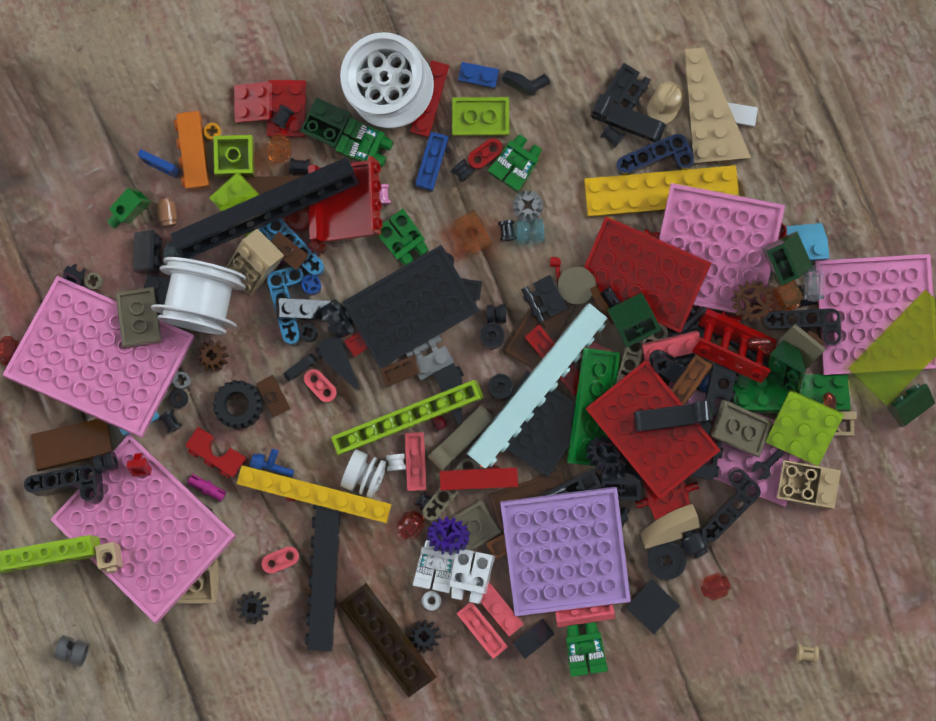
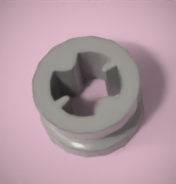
(186, 383)

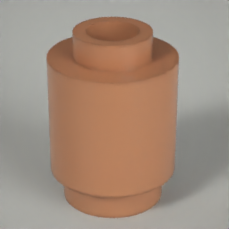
(166, 212)

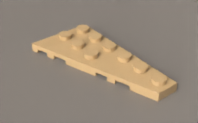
(712, 122)

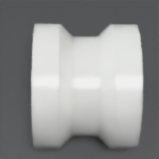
(395, 462)

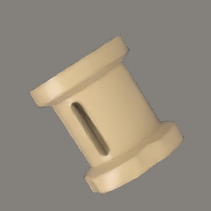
(807, 653)

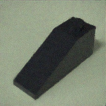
(335, 356)
(447, 379)
(584, 481)

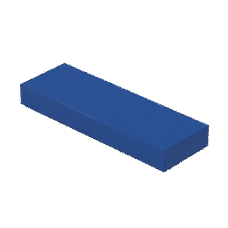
(431, 161)

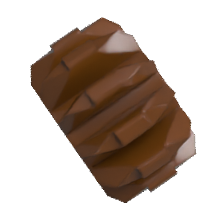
(217, 350)

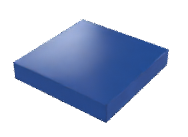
(158, 163)

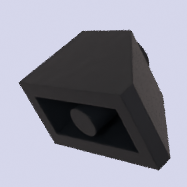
(533, 638)

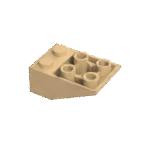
(255, 259)
(808, 484)

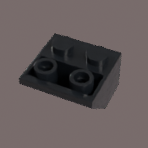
(147, 252)
(627, 483)

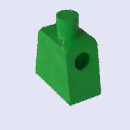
(132, 202)

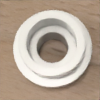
(431, 606)

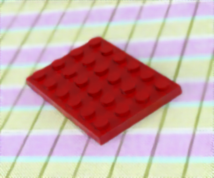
(642, 263)
(658, 456)

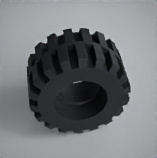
(226, 393)

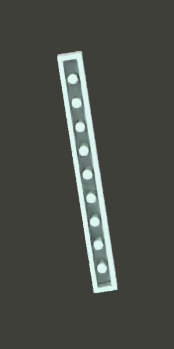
(536, 386)

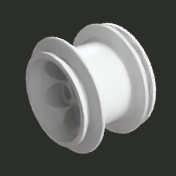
(362, 62)
(198, 295)

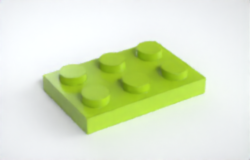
(480, 116)
(232, 193)

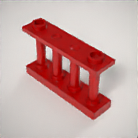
(738, 333)

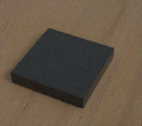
(652, 606)

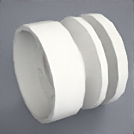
(363, 474)

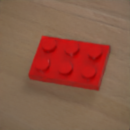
(293, 96)

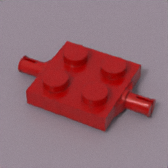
(670, 502)

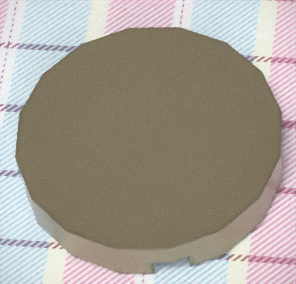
(575, 285)

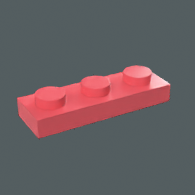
(674, 346)
(415, 461)
(501, 611)
(584, 615)
(482, 630)

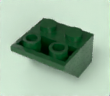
(325, 122)
(787, 258)
(634, 319)
(787, 367)
(914, 403)

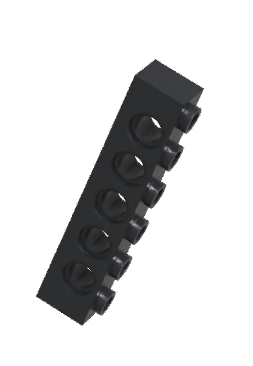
(718, 372)

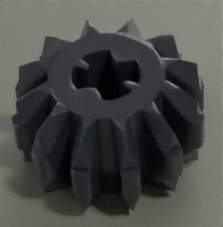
(259, 609)
(429, 631)

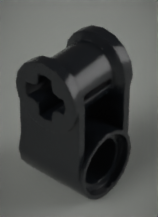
(667, 365)

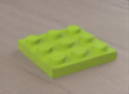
(804, 427)

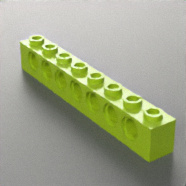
(407, 417)

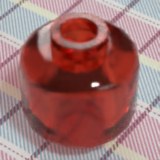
(298, 220)
(7, 349)
(410, 524)
(715, 586)

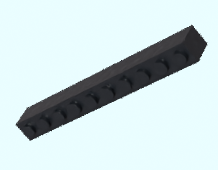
(264, 208)

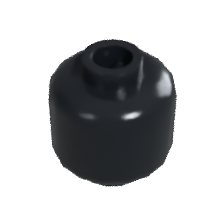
(694, 544)

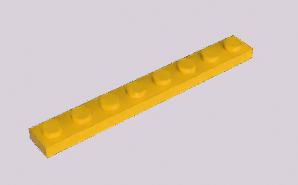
(314, 494)

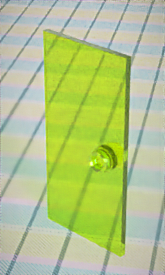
(900, 350)

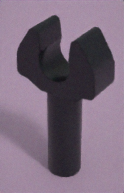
(767, 464)

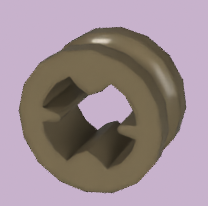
(88, 278)

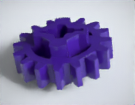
(448, 536)

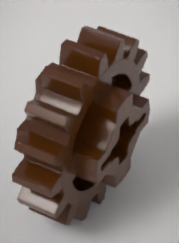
(756, 292)

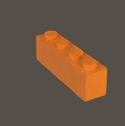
(193, 151)

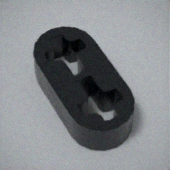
(300, 367)

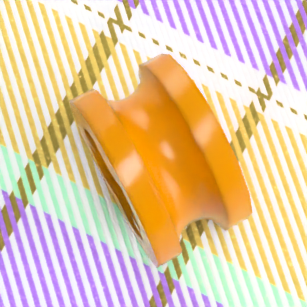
(209, 127)

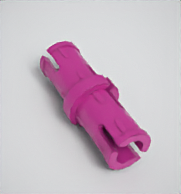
(206, 487)

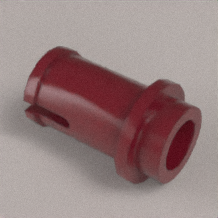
(439, 423)

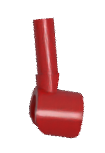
(556, 262)

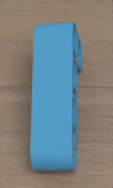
(286, 231)
(282, 289)

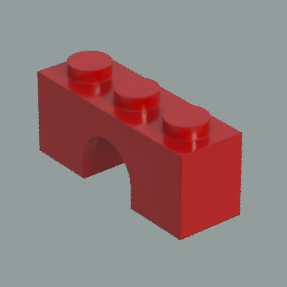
(201, 445)

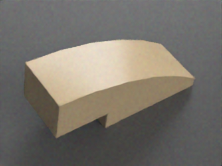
(670, 527)

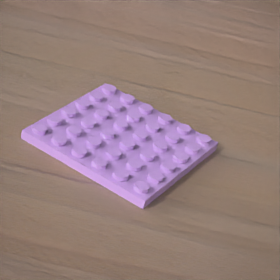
(565, 551)

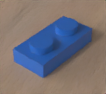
(478, 75)

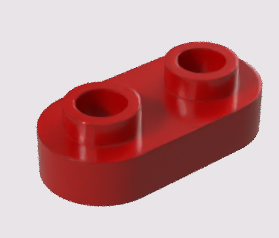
(485, 154)

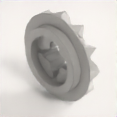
(527, 214)

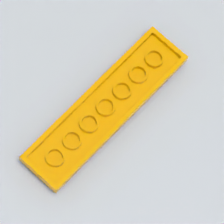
(650, 190)

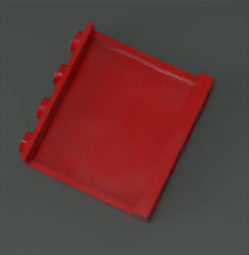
(350, 212)

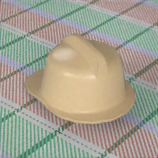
(666, 102)

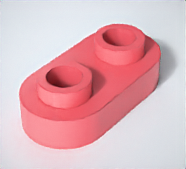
(320, 386)
(280, 559)

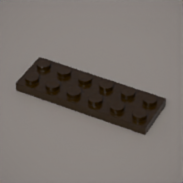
(387, 640)

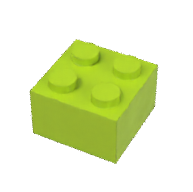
(234, 155)

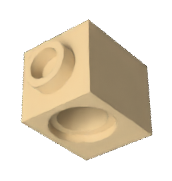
(103, 552)

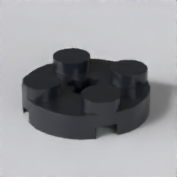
(338, 319)
(671, 570)

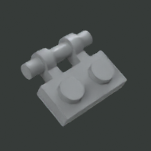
(434, 361)

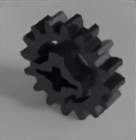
(605, 455)

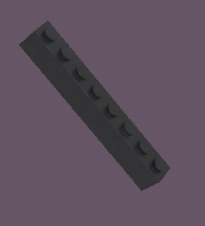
(323, 579)

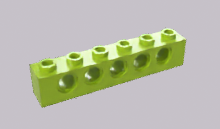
(48, 553)

